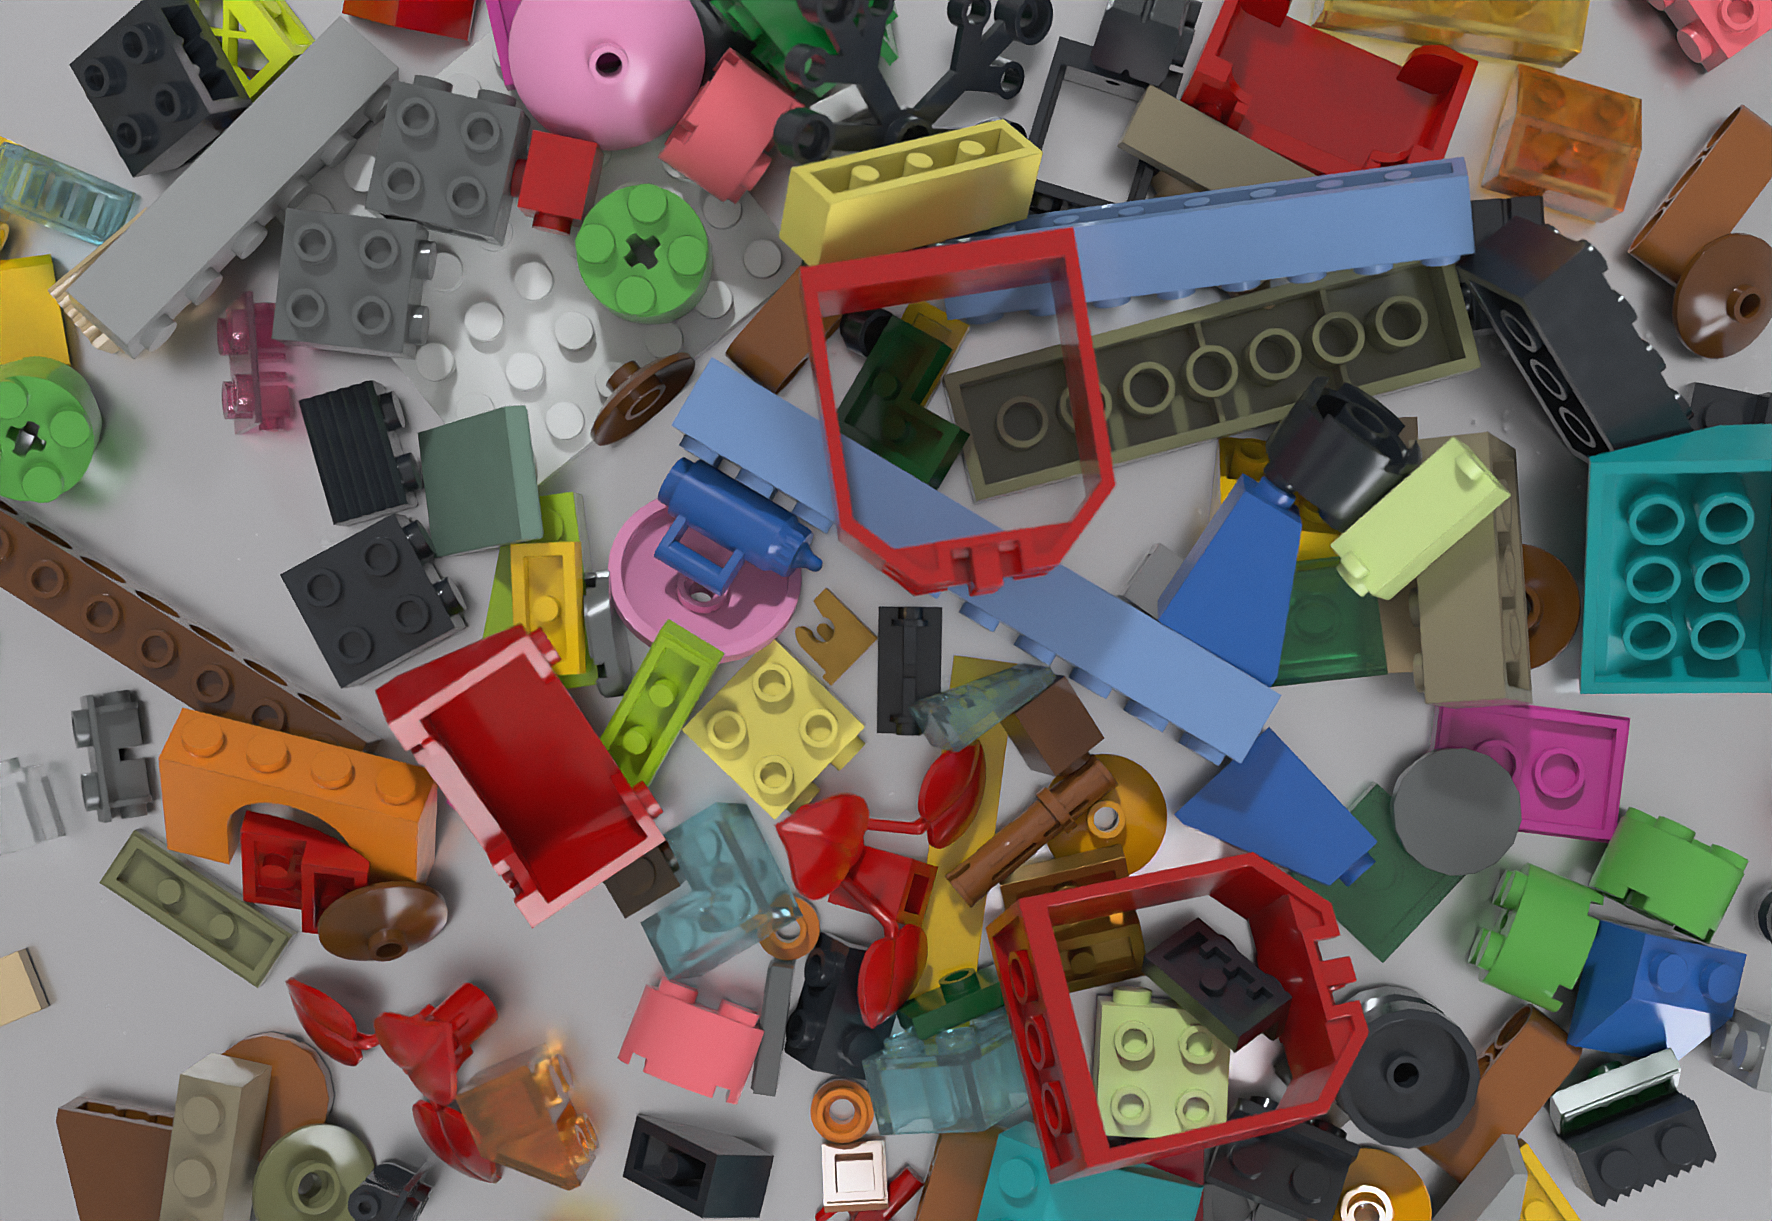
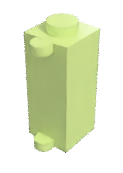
(1418, 521)

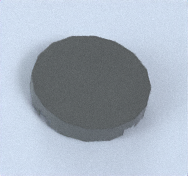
(606, 635)
(1455, 811)

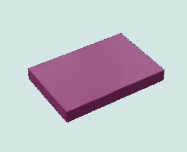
(1559, 760)

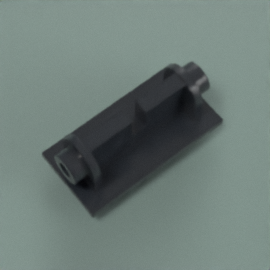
(907, 664)
(391, 1194)

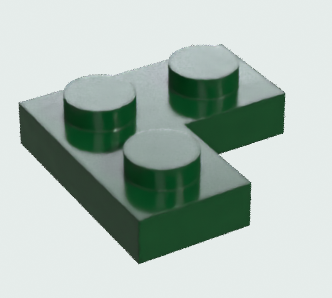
(886, 408)

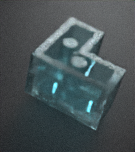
(733, 898)
(947, 1082)

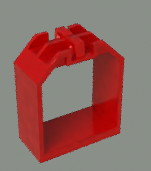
(942, 274)
(1286, 929)

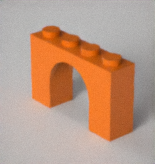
(222, 766)

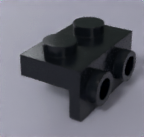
(827, 1023)

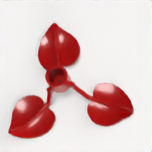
(829, 839)
(427, 1049)

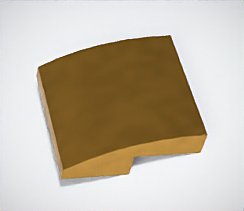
(1093, 949)

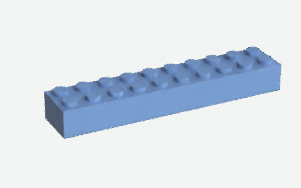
(1053, 614)

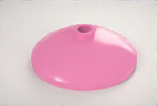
(557, 77)
(651, 592)

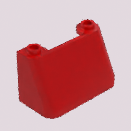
(1323, 97)
(522, 768)

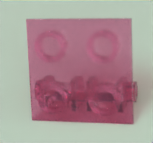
(239, 335)

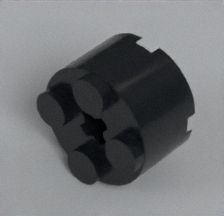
(1339, 452)

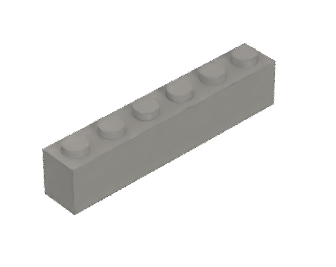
(235, 190)

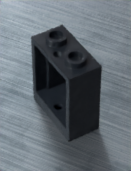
(1074, 64)

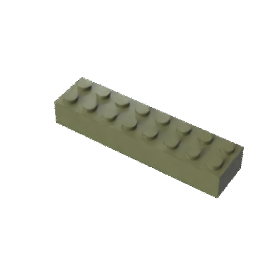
(1212, 372)

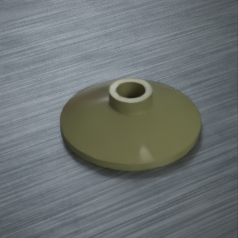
(337, 1165)

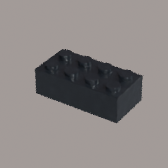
(1574, 339)

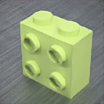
(1156, 1067)

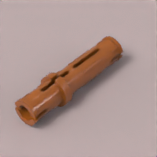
(1031, 830)

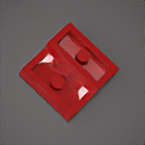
(297, 866)

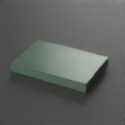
(481, 482)

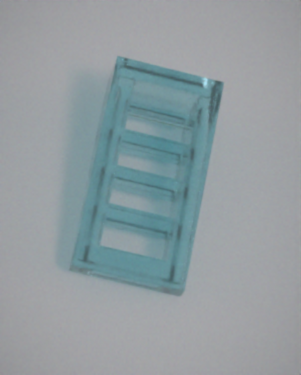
(23, 181)
(968, 711)

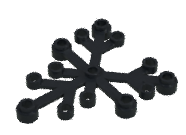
(974, 66)

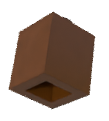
(1053, 730)

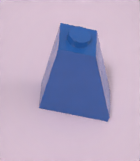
(1239, 580)
(1281, 814)

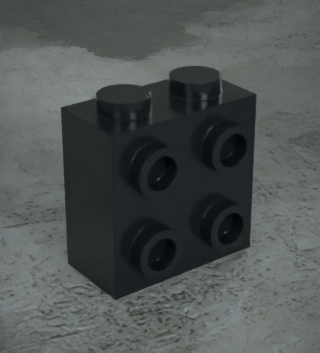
(160, 85)
(375, 599)

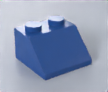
(1652, 991)

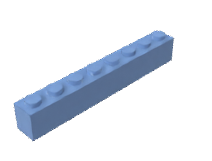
(1247, 236)

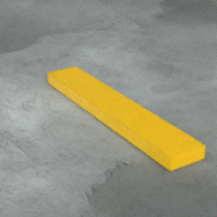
(949, 922)

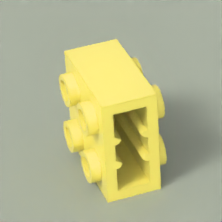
(776, 730)

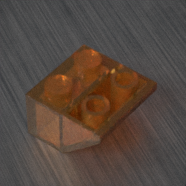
(1566, 144)
(527, 1120)

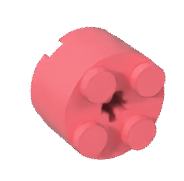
(728, 128)
(693, 1041)

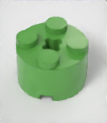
(650, 218)
(69, 430)
(1669, 874)
(1537, 936)

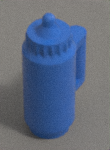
(733, 518)

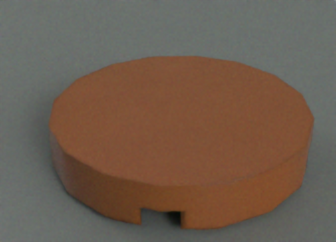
(298, 1085)

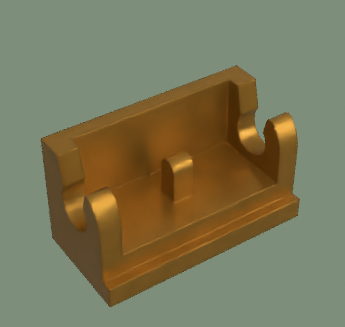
(842, 644)

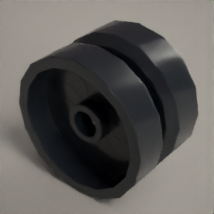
(1412, 1072)

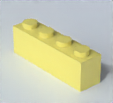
(909, 193)

